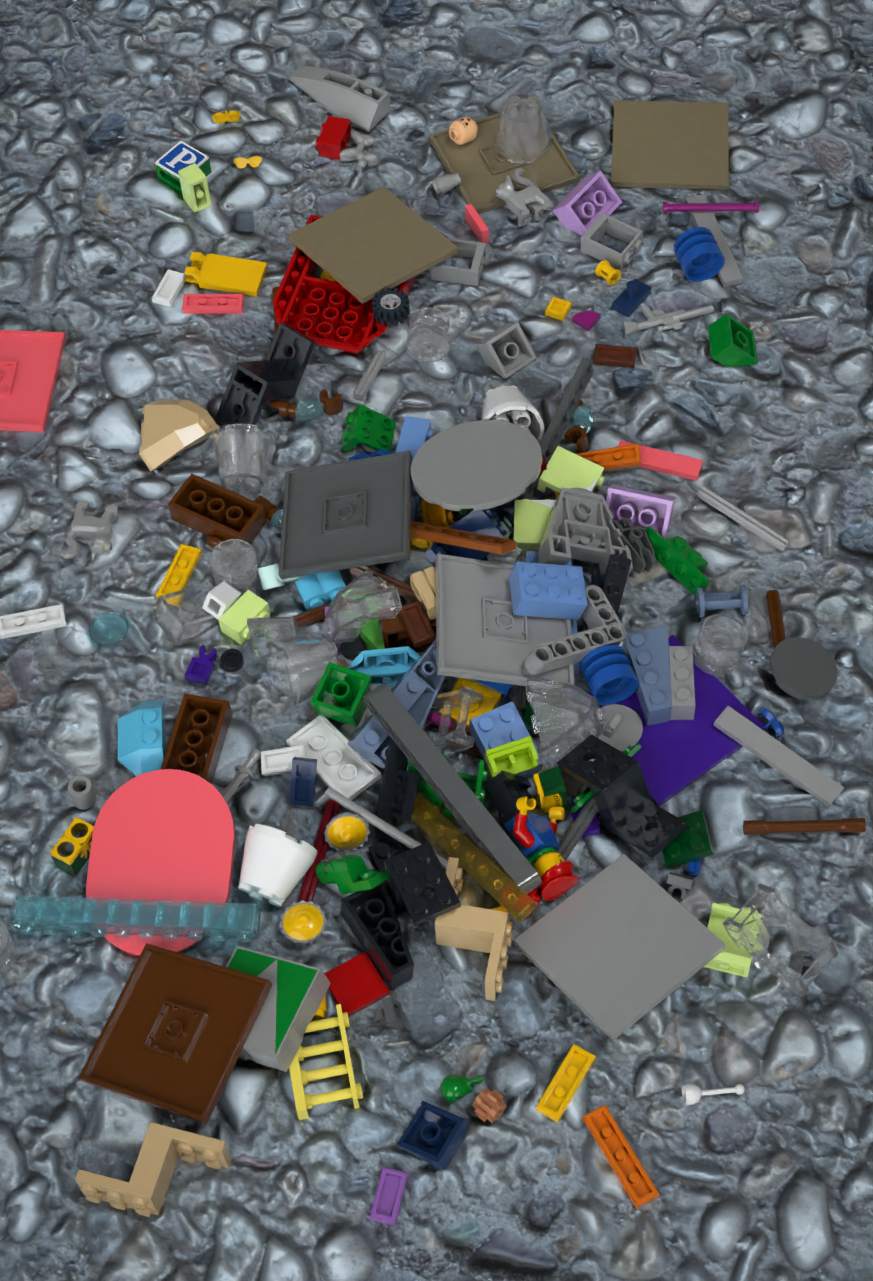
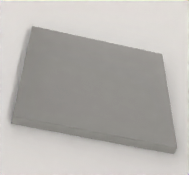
(478, 629)
(619, 946)

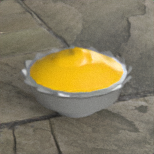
(346, 832)
(303, 922)

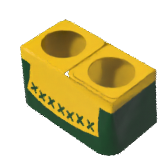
(550, 789)
(80, 853)

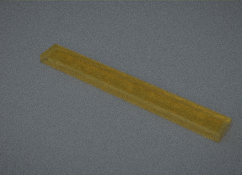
(472, 860)

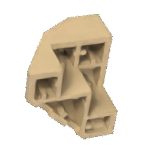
(171, 428)

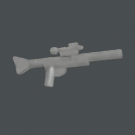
(669, 320)

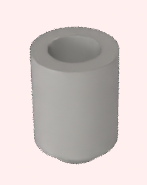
(82, 792)

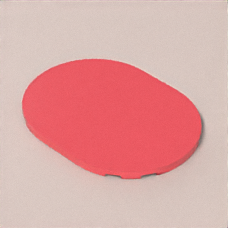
(162, 841)

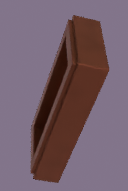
(614, 356)
(417, 624)

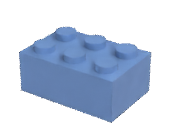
(547, 590)
(499, 728)

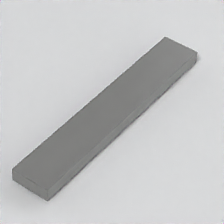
(730, 272)
(778, 756)

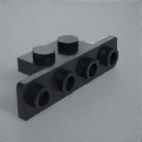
(614, 580)
(396, 791)

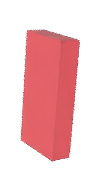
(476, 224)

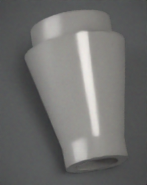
(446, 182)

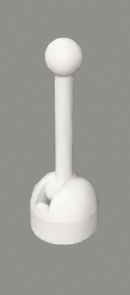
(692, 1093)

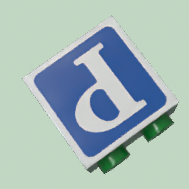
(178, 158)

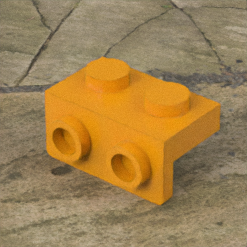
(435, 514)

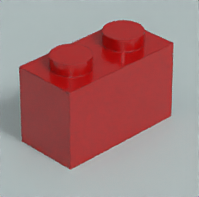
(333, 137)

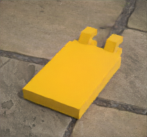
(226, 273)

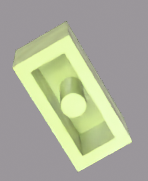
(194, 187)
(234, 620)

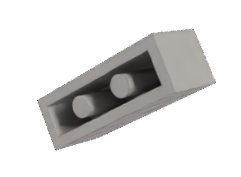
(682, 683)

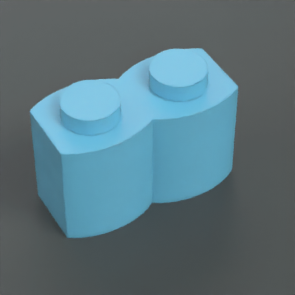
(319, 588)

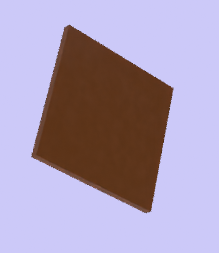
(176, 1032)

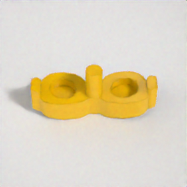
(232, 116)
(241, 162)

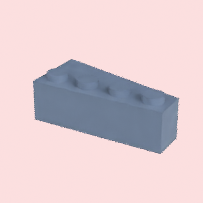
(650, 660)

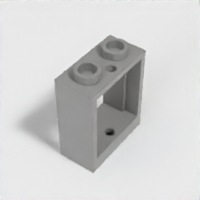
(618, 229)
(472, 276)

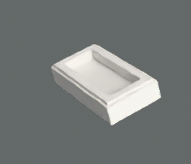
(169, 288)
(280, 760)

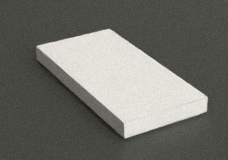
(337, 762)

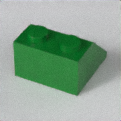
(732, 342)
(341, 694)

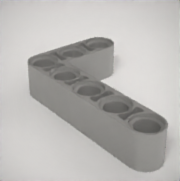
(603, 630)

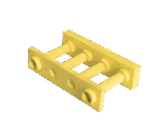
(302, 1077)

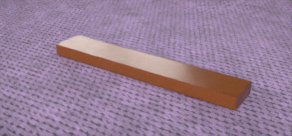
(461, 538)

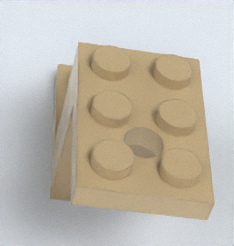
(478, 931)
(154, 1169)

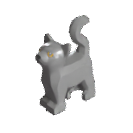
(523, 200)
(91, 527)

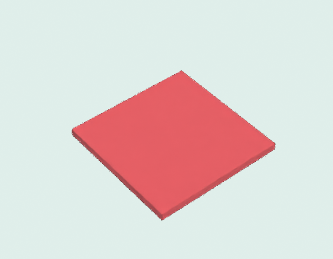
(28, 377)

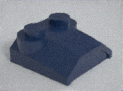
(434, 1135)

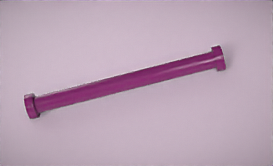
(691, 207)

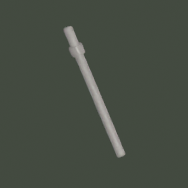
(377, 822)

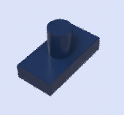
(631, 297)
(303, 781)

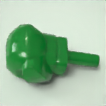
(456, 1086)

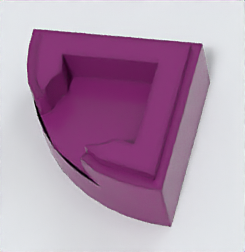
(586, 319)
(433, 720)

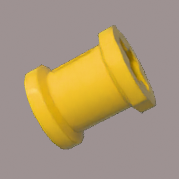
(606, 271)

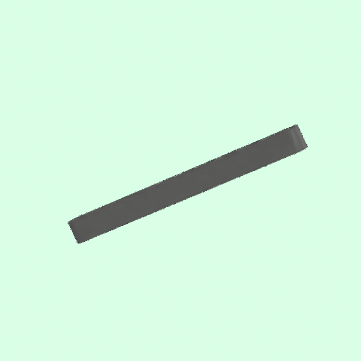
(450, 788)

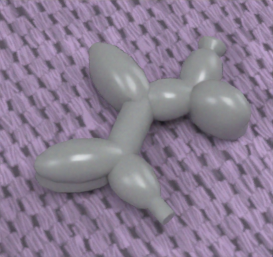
(352, 154)

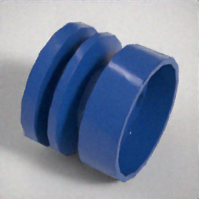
(698, 254)
(609, 674)

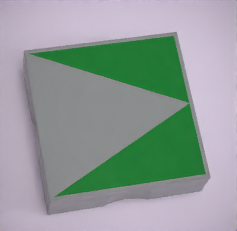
(287, 1009)

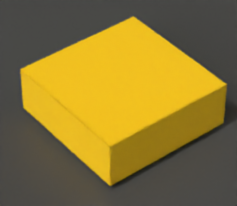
(558, 308)

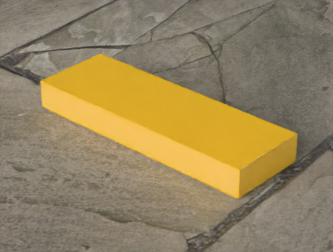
(180, 570)
(565, 1083)

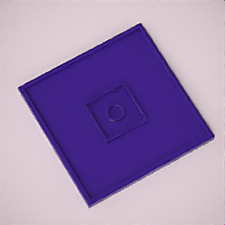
(685, 750)

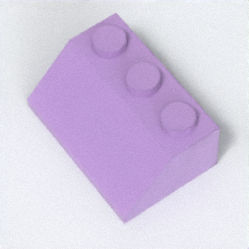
(586, 203)
(641, 508)

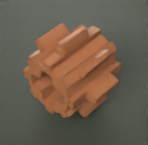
(489, 1105)

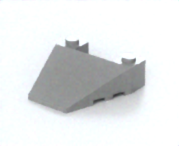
(581, 530)

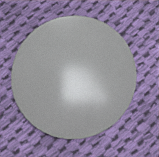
(621, 727)

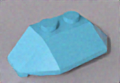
(385, 665)
(143, 737)

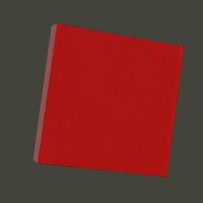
(356, 984)

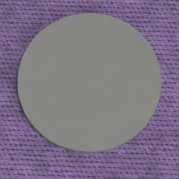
(476, 465)

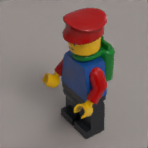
(533, 832)

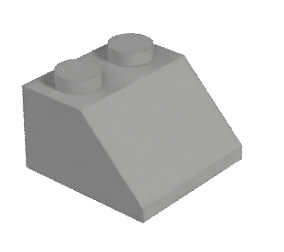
(506, 350)

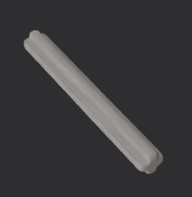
(743, 518)

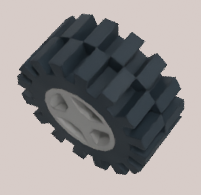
(390, 307)

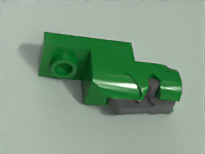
(349, 873)

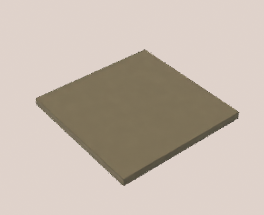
(670, 145)
(485, 169)
(373, 244)

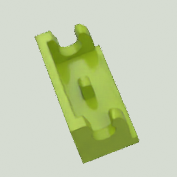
(512, 757)

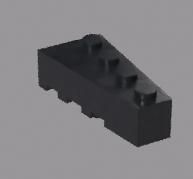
(379, 933)

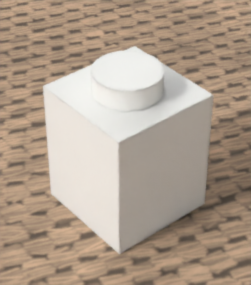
(220, 599)

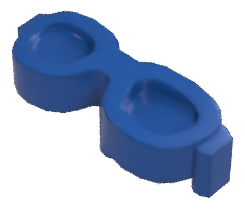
(778, 727)

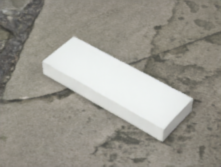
(32, 621)

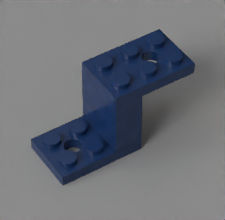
(488, 522)

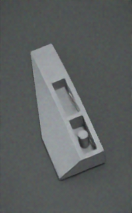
(344, 95)

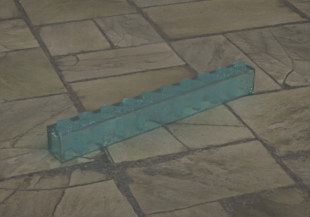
(137, 917)

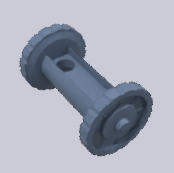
(722, 600)

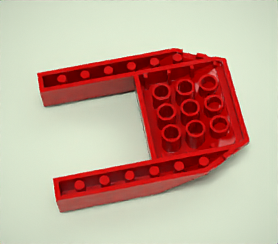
(325, 308)

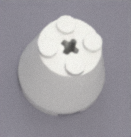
(511, 406)
(273, 864)

